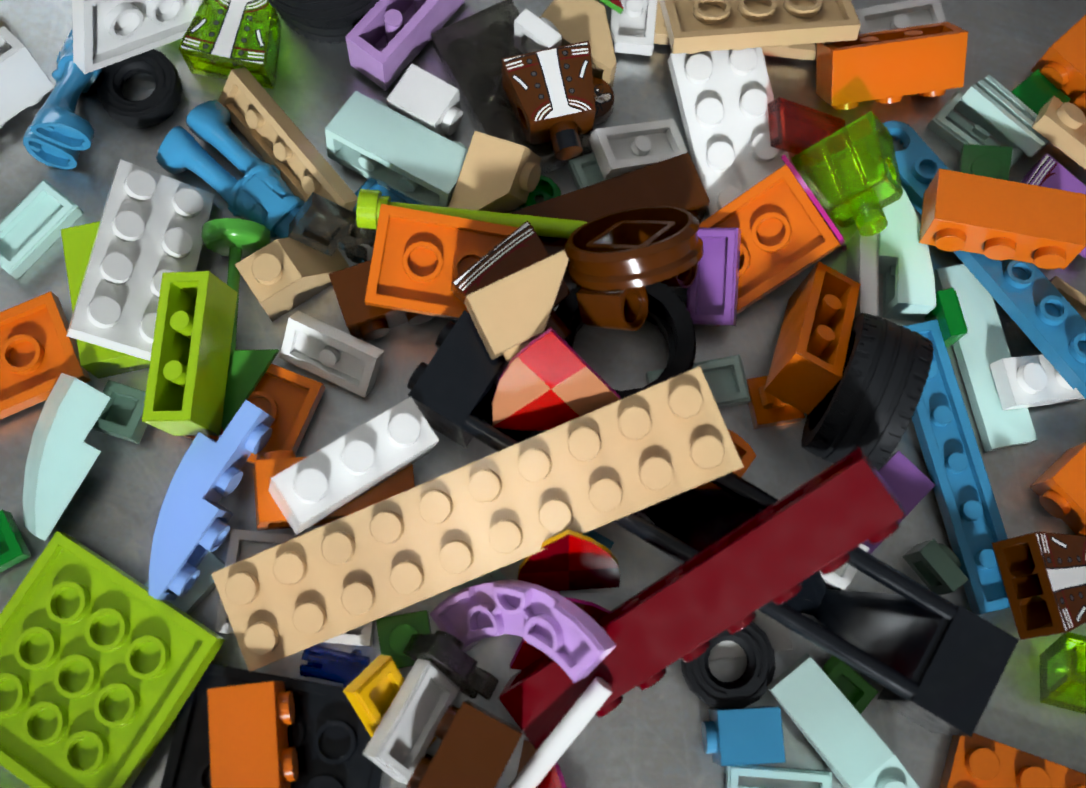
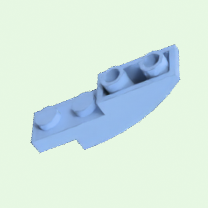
(190, 514)

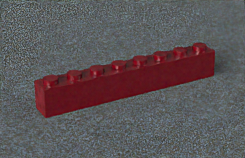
(718, 590)

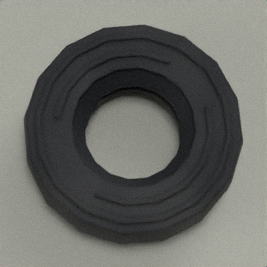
(145, 112)
(749, 686)

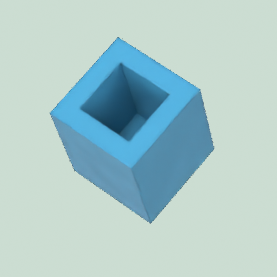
(744, 736)

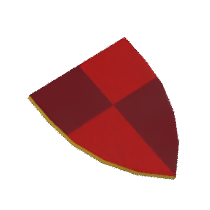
(571, 564)

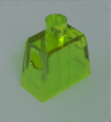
(854, 174)

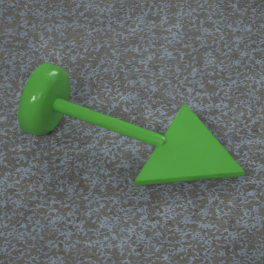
(238, 240)

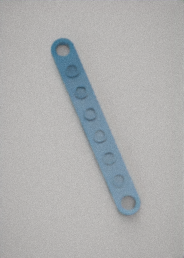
(1015, 285)

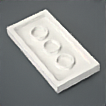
(726, 120)
(144, 231)

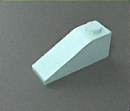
(837, 729)

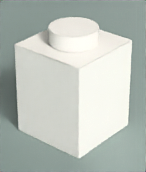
(427, 100)

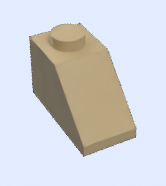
(583, 22)
(495, 175)
(288, 274)
(517, 307)

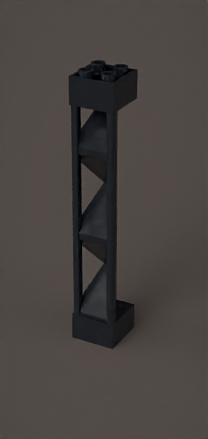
(924, 650)

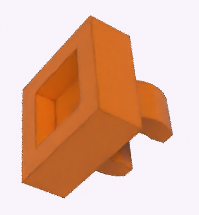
(767, 409)

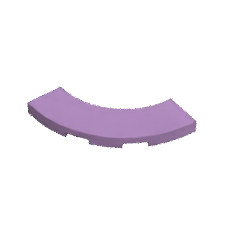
(528, 612)

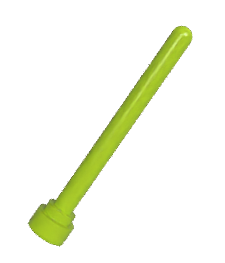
(370, 202)

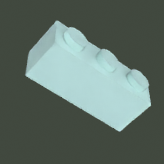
(395, 150)

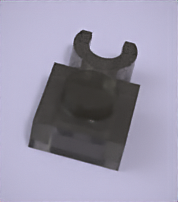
(329, 227)
(447, 655)

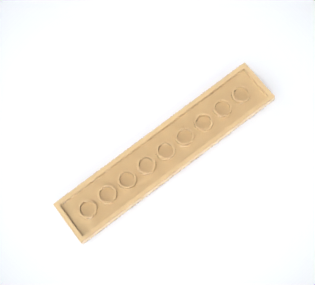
(477, 518)

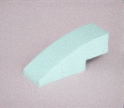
(905, 265)
(58, 453)

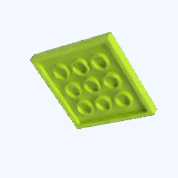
(91, 671)

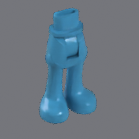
(56, 130)
(257, 196)

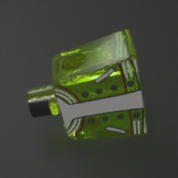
(233, 37)

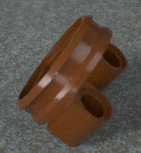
(625, 253)

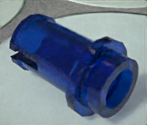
(333, 664)

